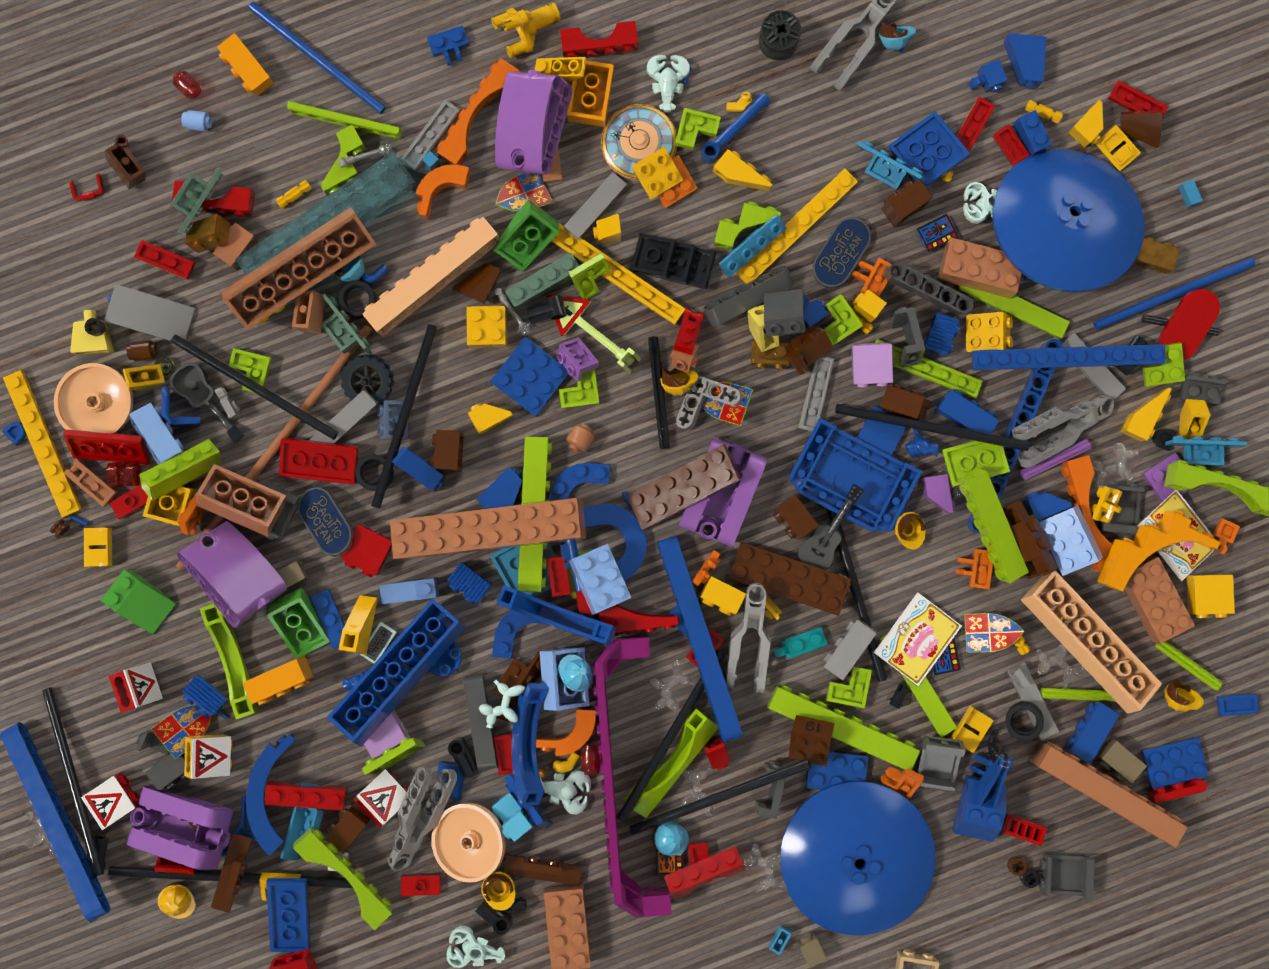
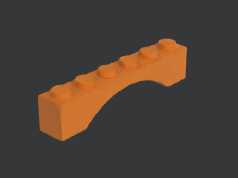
(455, 146)
(1079, 476)

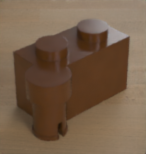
(124, 162)
(808, 348)
(905, 403)
(348, 828)

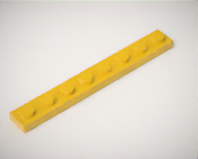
(798, 226)
(621, 277)
(42, 443)

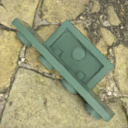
(192, 195)
(341, 331)

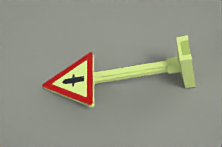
(574, 309)

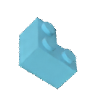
(513, 817)

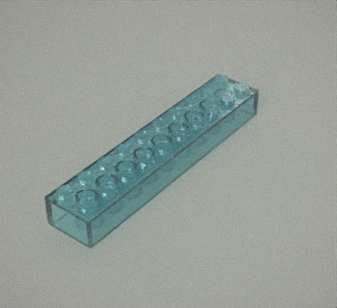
(367, 194)

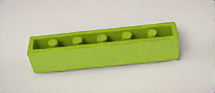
(992, 525)

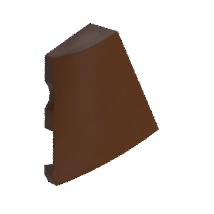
(1142, 126)
(479, 283)

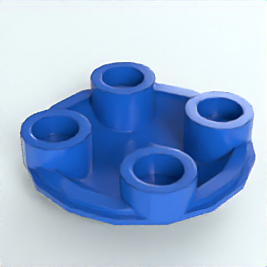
(448, 662)

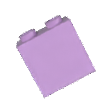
(872, 364)
(386, 735)

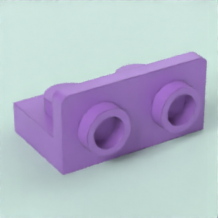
(576, 358)

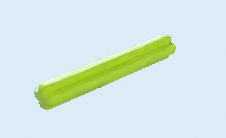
(1189, 665)
(1075, 694)

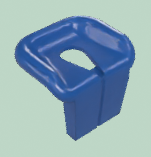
(173, 421)

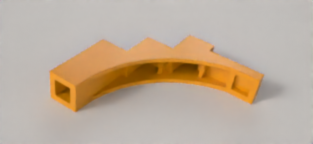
(1129, 554)

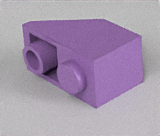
(937, 491)

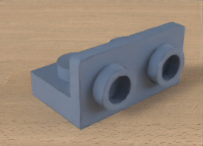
(388, 414)

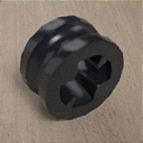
(88, 329)
(1034, 883)

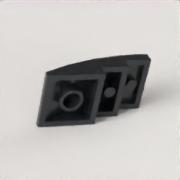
(673, 261)

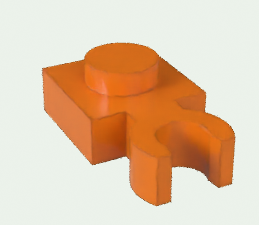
(1225, 533)

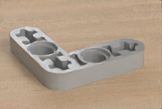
(705, 392)

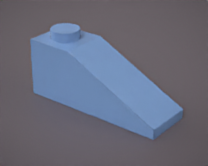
(409, 591)

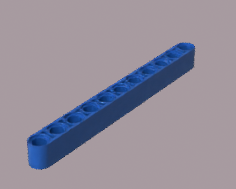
(1029, 412)
(699, 639)
(55, 822)

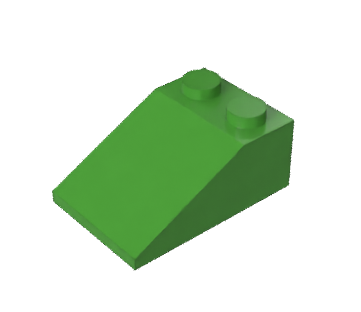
(526, 235)
(138, 601)
(297, 622)

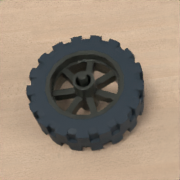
(367, 361)

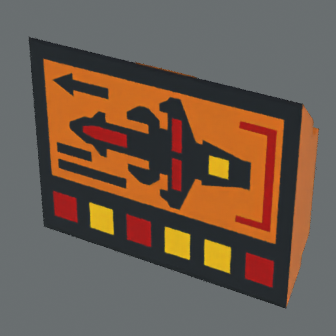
(668, 864)

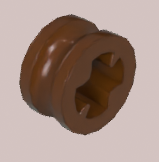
(59, 528)
(1019, 871)

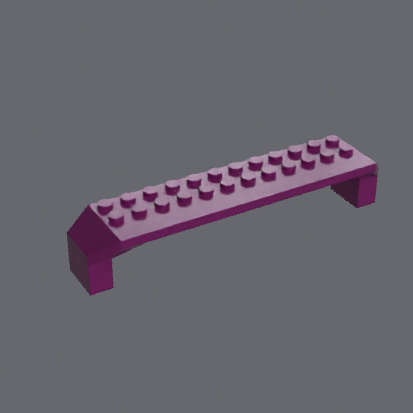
(627, 893)

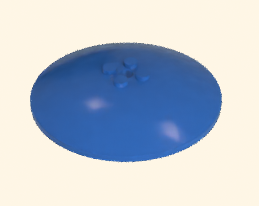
(1049, 242)
(852, 824)

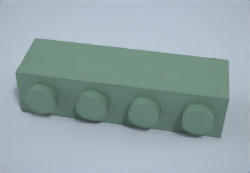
(541, 281)

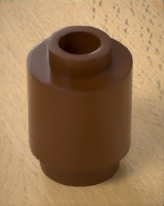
(142, 350)

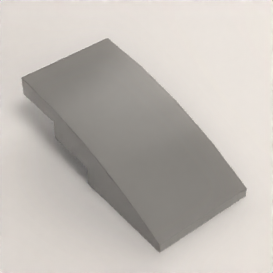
(149, 313)

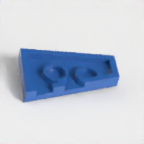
(533, 810)

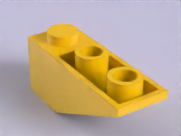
(567, 68)
(737, 172)
(1143, 419)
(358, 627)

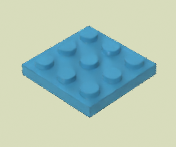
(507, 564)

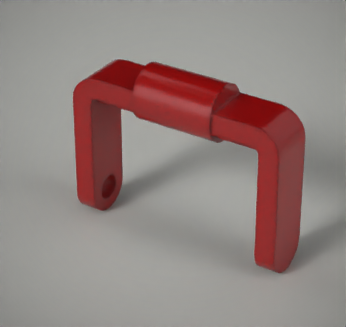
(89, 195)

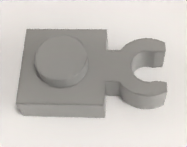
(230, 407)

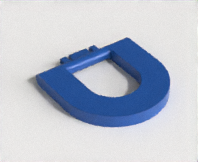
(628, 527)

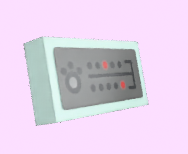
(379, 642)

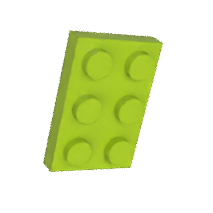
(974, 455)
(392, 756)

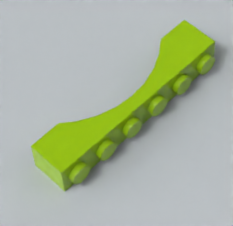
(1185, 477)
(231, 658)
(695, 735)
(316, 850)

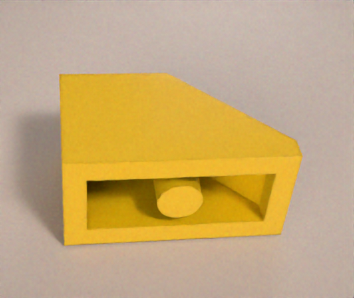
(1089, 126)
(608, 230)
(144, 377)
(487, 416)
(1193, 418)

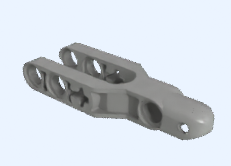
(868, 24)
(1079, 418)
(752, 618)
(411, 833)

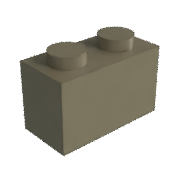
(1121, 761)

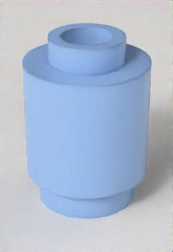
(196, 120)

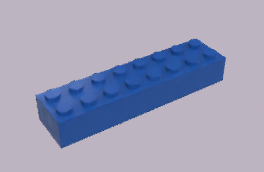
(396, 673)

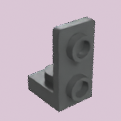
(149, 739)

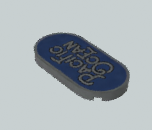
(841, 252)
(325, 521)

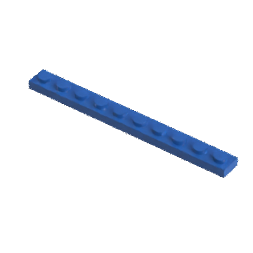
(1068, 357)

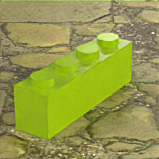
(180, 469)

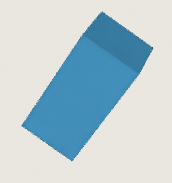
(431, 161)
(1190, 193)
(779, 940)

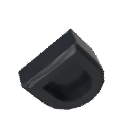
(1161, 436)

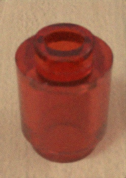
(187, 84)
(590, 760)

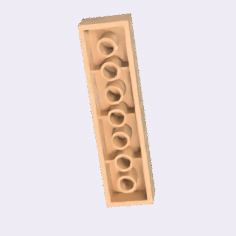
(431, 277)
(1091, 642)

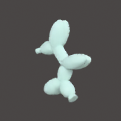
(504, 709)

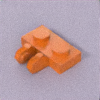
(875, 281)
(191, 518)
(711, 562)
(980, 570)
(903, 783)

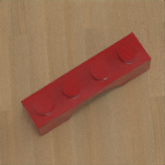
(622, 39)
(236, 201)
(292, 795)
(689, 878)

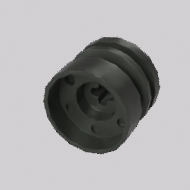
(781, 45)

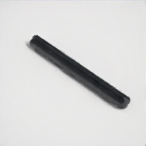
(658, 393)

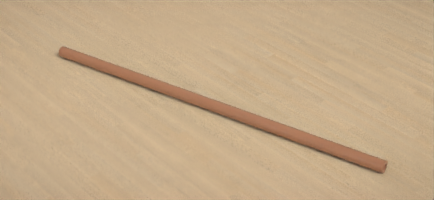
(291, 425)

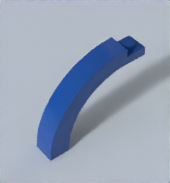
(556, 616)
(524, 745)
(260, 824)

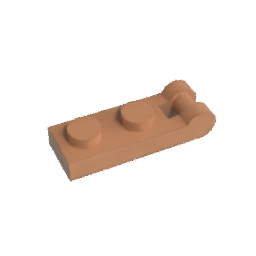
(91, 483)

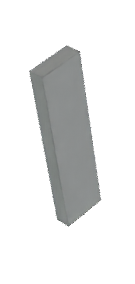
(430, 135)
(595, 206)
(1100, 375)
(816, 393)
(348, 416)
(1032, 695)

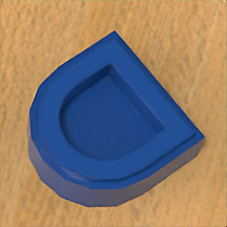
(15, 433)

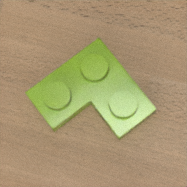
(693, 123)
(584, 275)
(845, 319)
(255, 365)
(1166, 373)
(583, 395)
(855, 692)

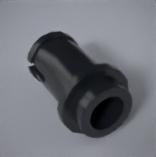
(899, 696)
(518, 905)

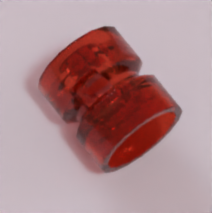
(120, 474)

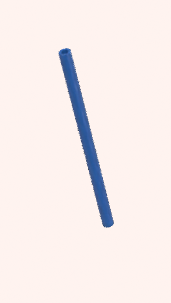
(316, 57)
(1174, 293)

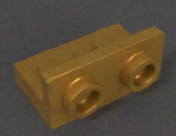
(774, 357)

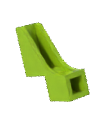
(349, 146)
(751, 218)

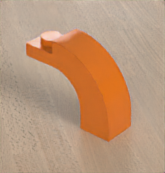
(438, 179)
(576, 739)

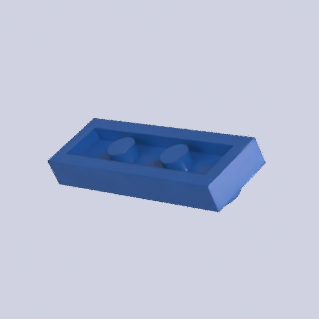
(329, 616)

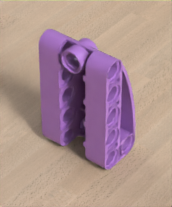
(530, 121)
(729, 506)
(232, 573)
(165, 831)

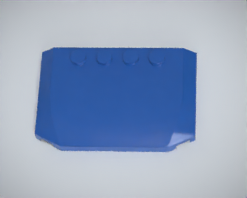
(837, 461)

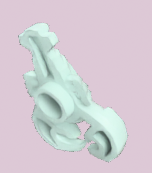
(668, 79)
(983, 205)
(565, 790)
(474, 949)

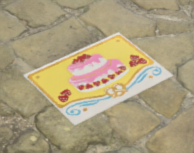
(1180, 556)
(917, 639)

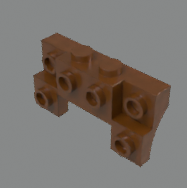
(1030, 540)

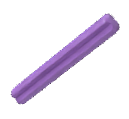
(1056, 459)

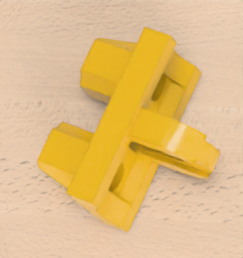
(1104, 511)

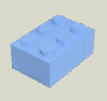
(155, 433)
(1071, 540)
(600, 579)
(558, 695)

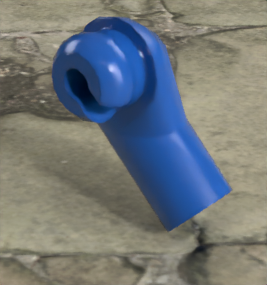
(375, 276)

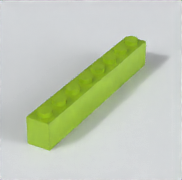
(534, 491)
(845, 729)

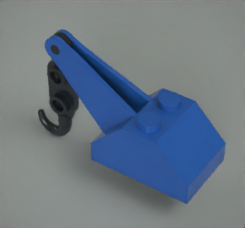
(984, 799)

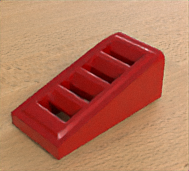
(1040, 835)

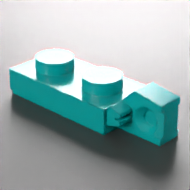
(801, 643)

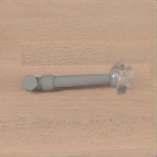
(383, 149)
(524, 328)

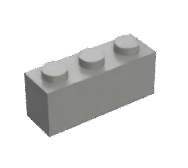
(849, 648)

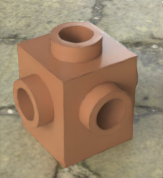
(684, 361)

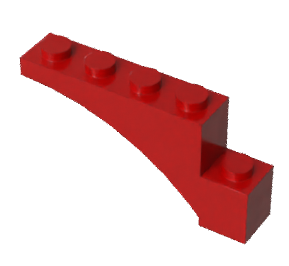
(626, 619)

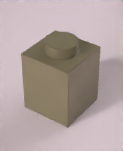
(293, 574)
(811, 950)

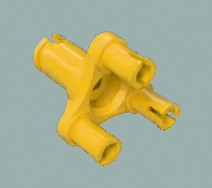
(526, 25)

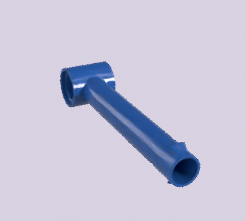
(731, 131)

